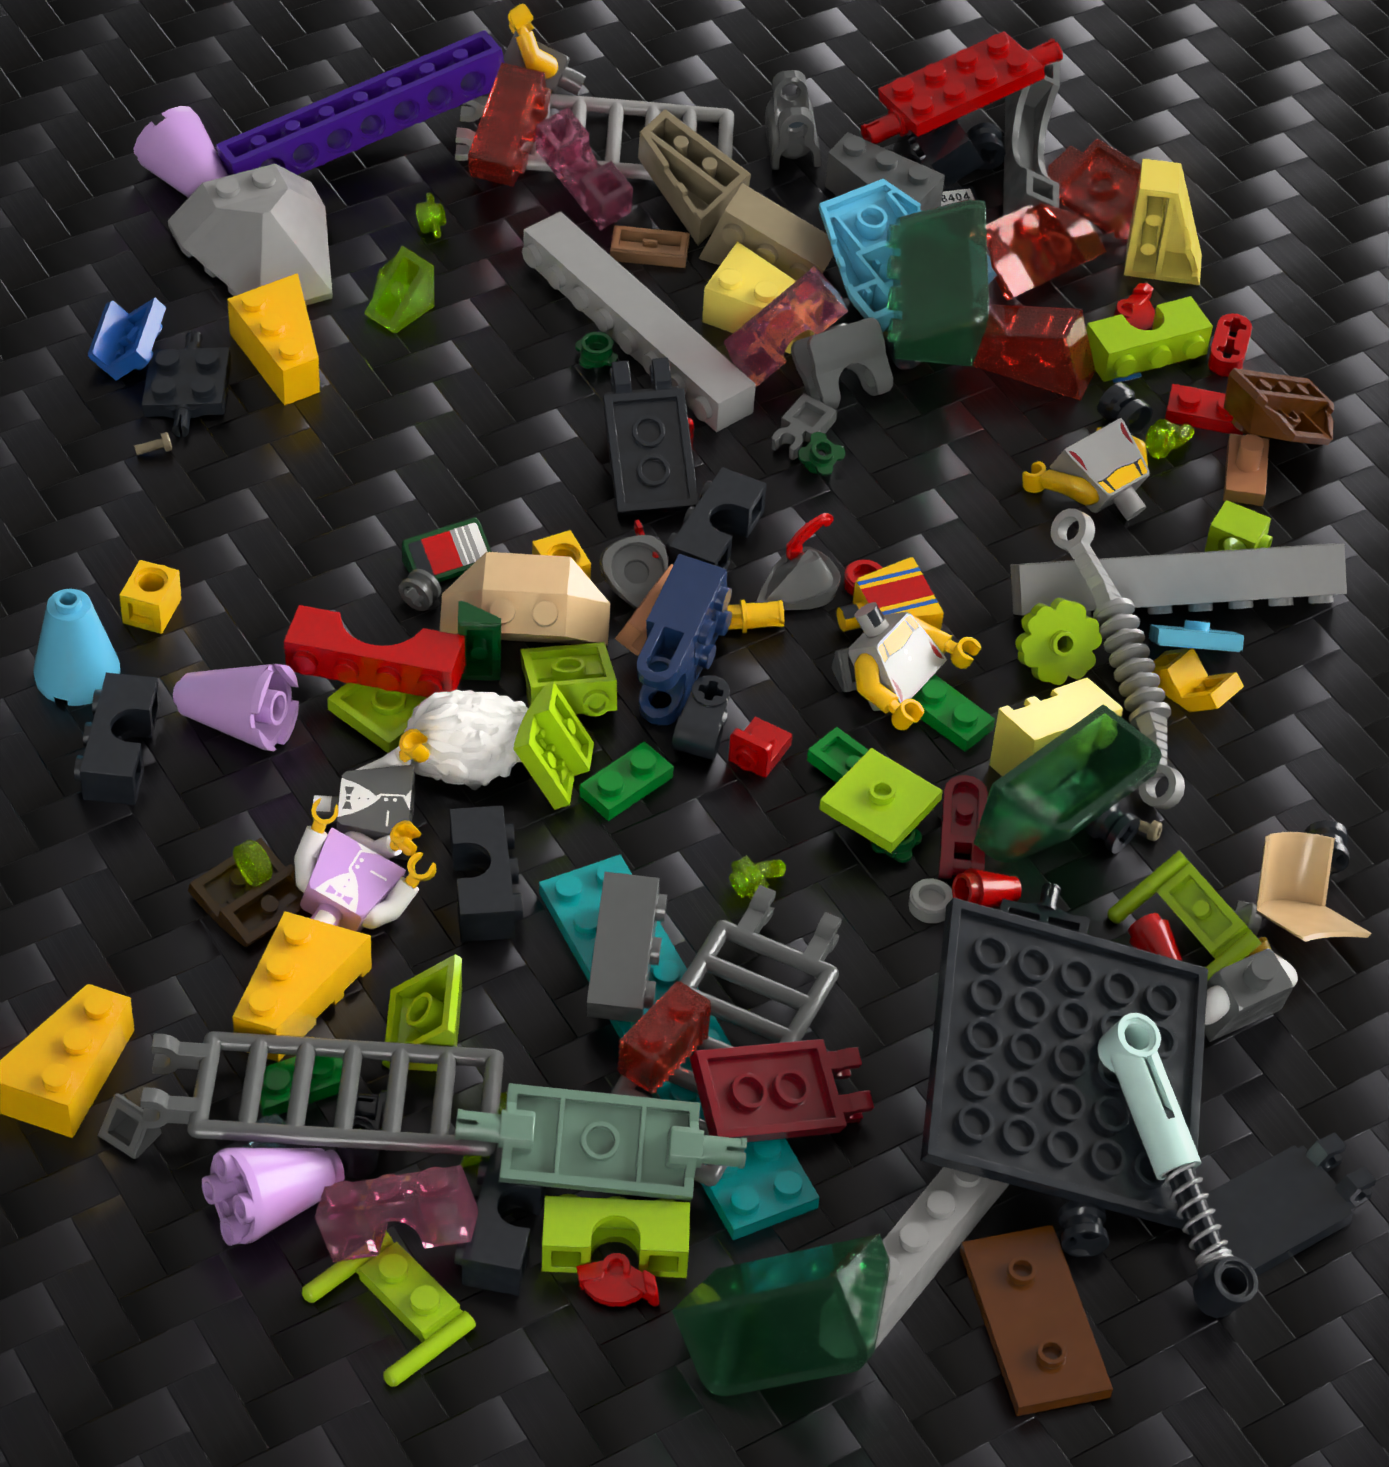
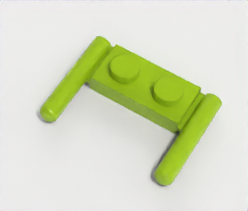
(1197, 907)
(409, 1295)

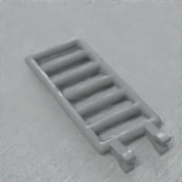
(617, 109)

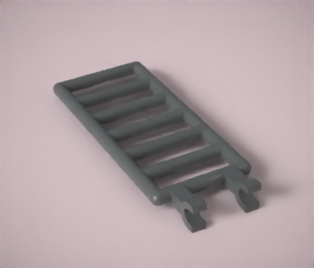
(747, 935)
(204, 1057)

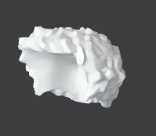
(468, 736)

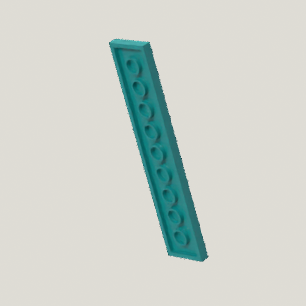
(773, 1181)

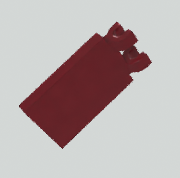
(777, 1090)

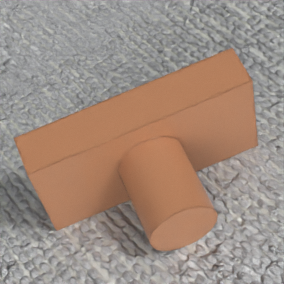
(1246, 469)

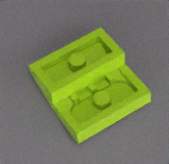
(553, 745)

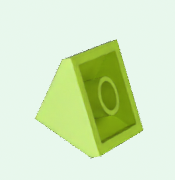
(427, 1009)

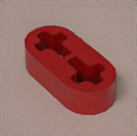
(1224, 343)

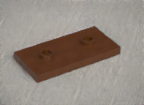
(1035, 1320)

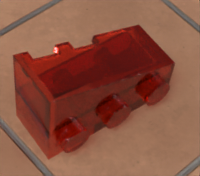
(509, 124)
(1038, 347)

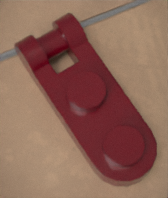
(961, 815)

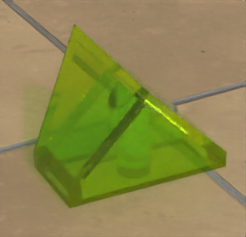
(402, 291)

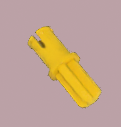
(756, 615)

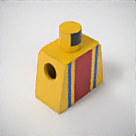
(895, 590)

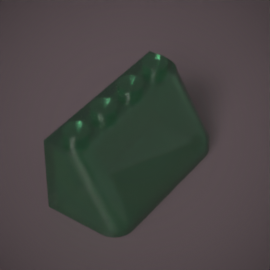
(939, 283)
(1065, 786)
(787, 1316)

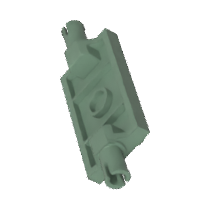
(600, 1141)

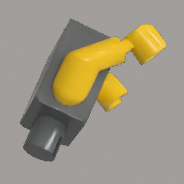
(531, 54)

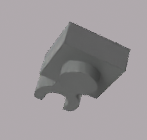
(801, 421)

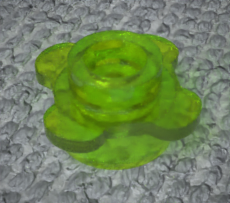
(430, 216)

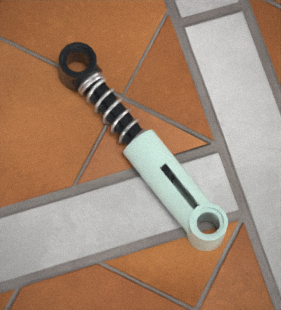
(1174, 1159)

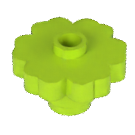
(1058, 641)

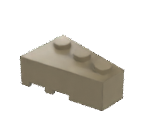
(689, 173)
(770, 233)

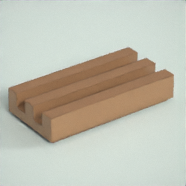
(650, 246)

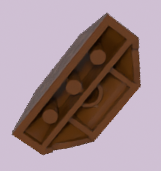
(1279, 407)

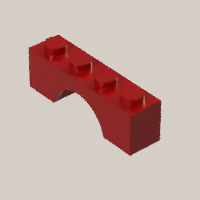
(420, 666)

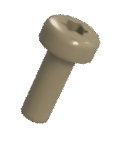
(163, 442)
(1152, 830)

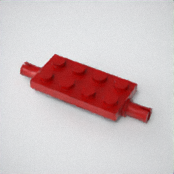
(959, 85)

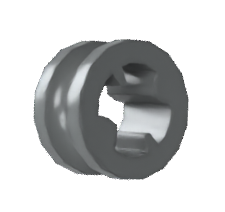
(419, 589)

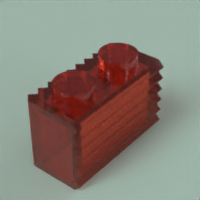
(664, 1037)

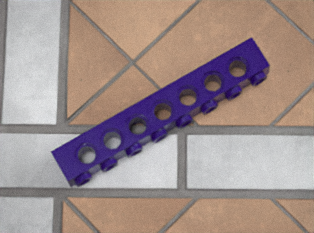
(369, 109)

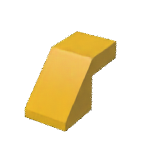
(1189, 684)

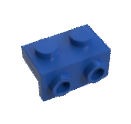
(126, 339)

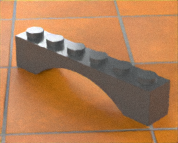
(1025, 133)

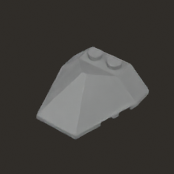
(258, 231)

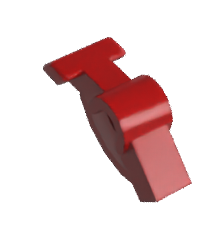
(1137, 307)
(617, 1282)

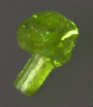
(1166, 436)
(748, 876)

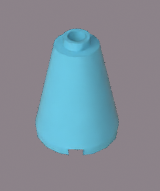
(72, 650)

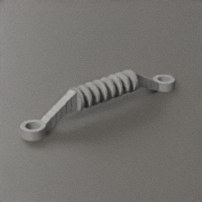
(1127, 653)

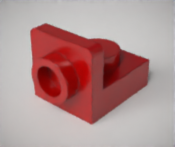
(758, 746)

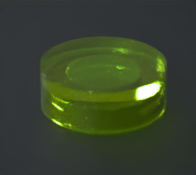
(252, 862)

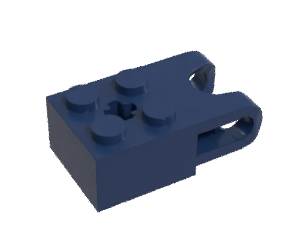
(682, 635)

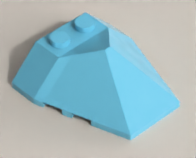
(858, 235)

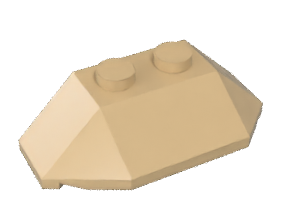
(534, 597)

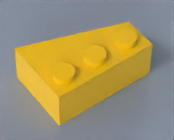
(277, 337)
(300, 977)
(66, 1061)

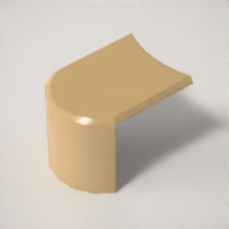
(1296, 887)

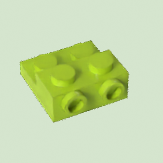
(579, 672)

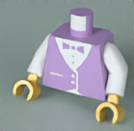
(350, 882)

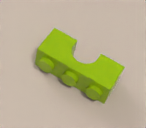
(1177, 335)
(651, 1228)

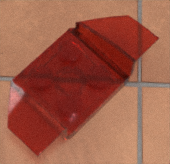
(1098, 185)
(1038, 246)

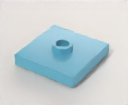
(1196, 635)

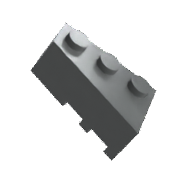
(859, 163)
(625, 947)

